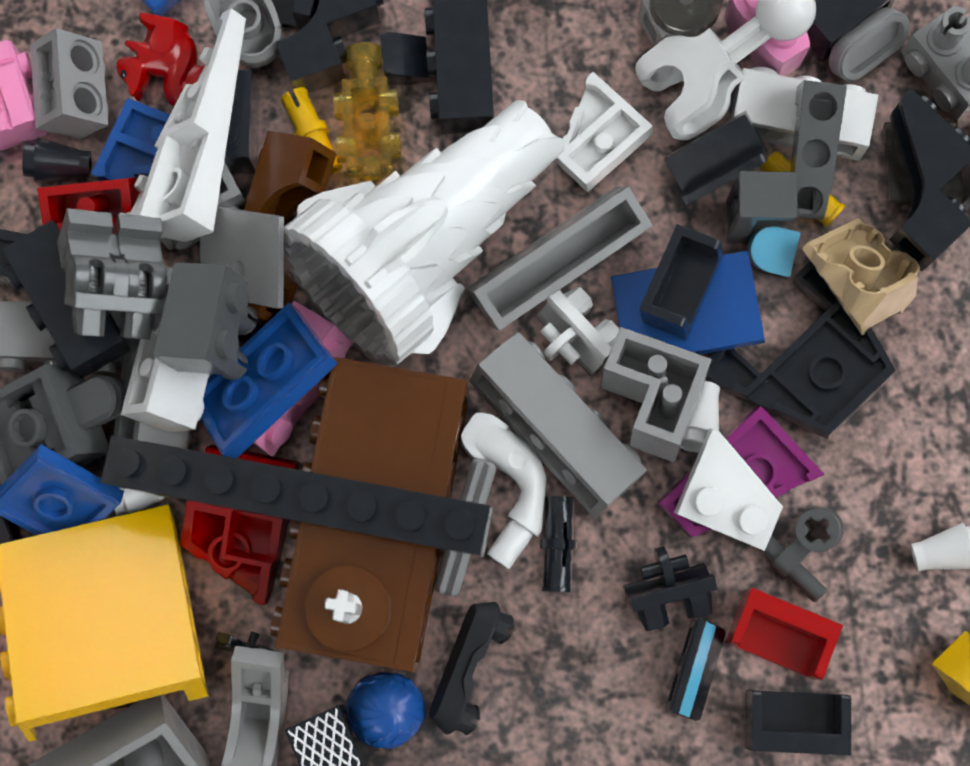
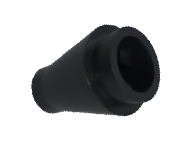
(54, 161)

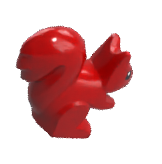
(164, 53)

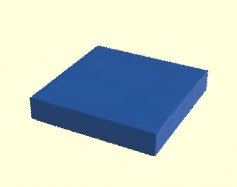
(55, 494)

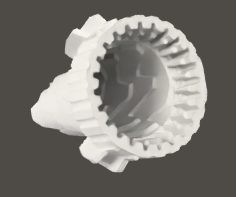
(388, 253)

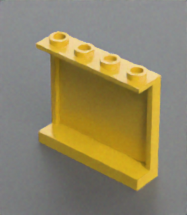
(96, 619)

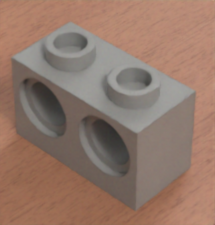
(68, 84)

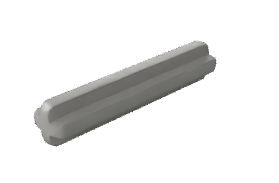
(475, 490)

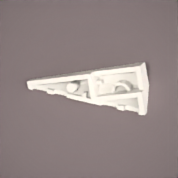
(193, 143)

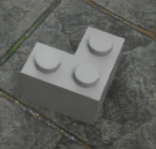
(665, 383)

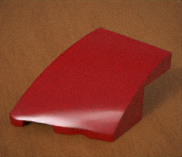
(238, 542)

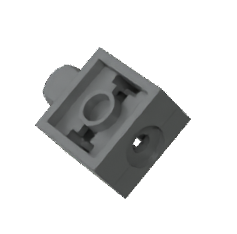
(58, 412)

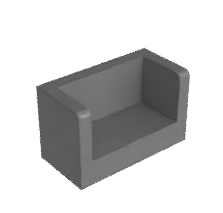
(760, 202)

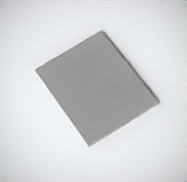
(252, 248)

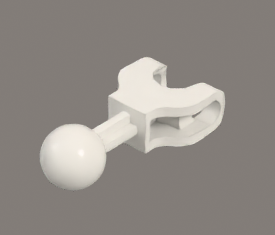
(711, 65)

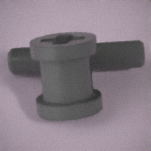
(788, 560)

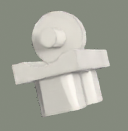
(573, 334)

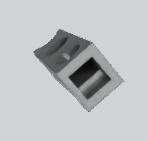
(816, 144)

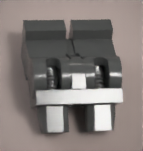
(112, 271)

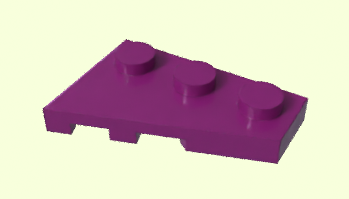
(766, 451)

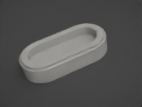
(869, 44)

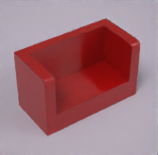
(784, 634)

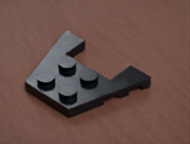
(818, 377)

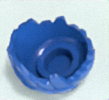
(385, 710)

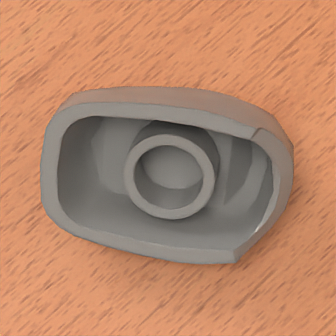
(260, 30)

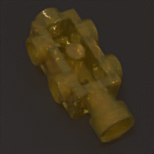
(364, 130)

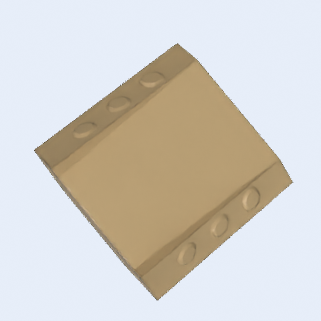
(864, 272)

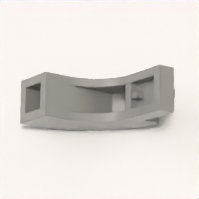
(257, 707)

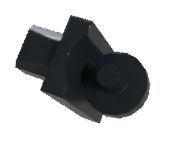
(667, 582)

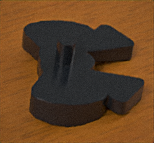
(228, 642)

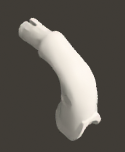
(492, 440)

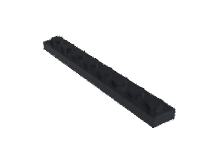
(298, 495)

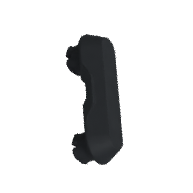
(450, 703)

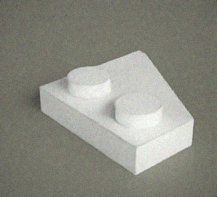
(601, 134)
(728, 495)

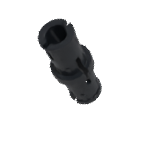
(558, 544)

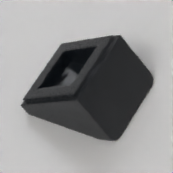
(404, 57)

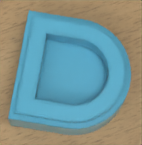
(773, 250)

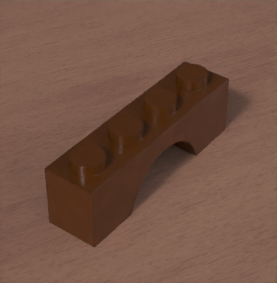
(286, 175)

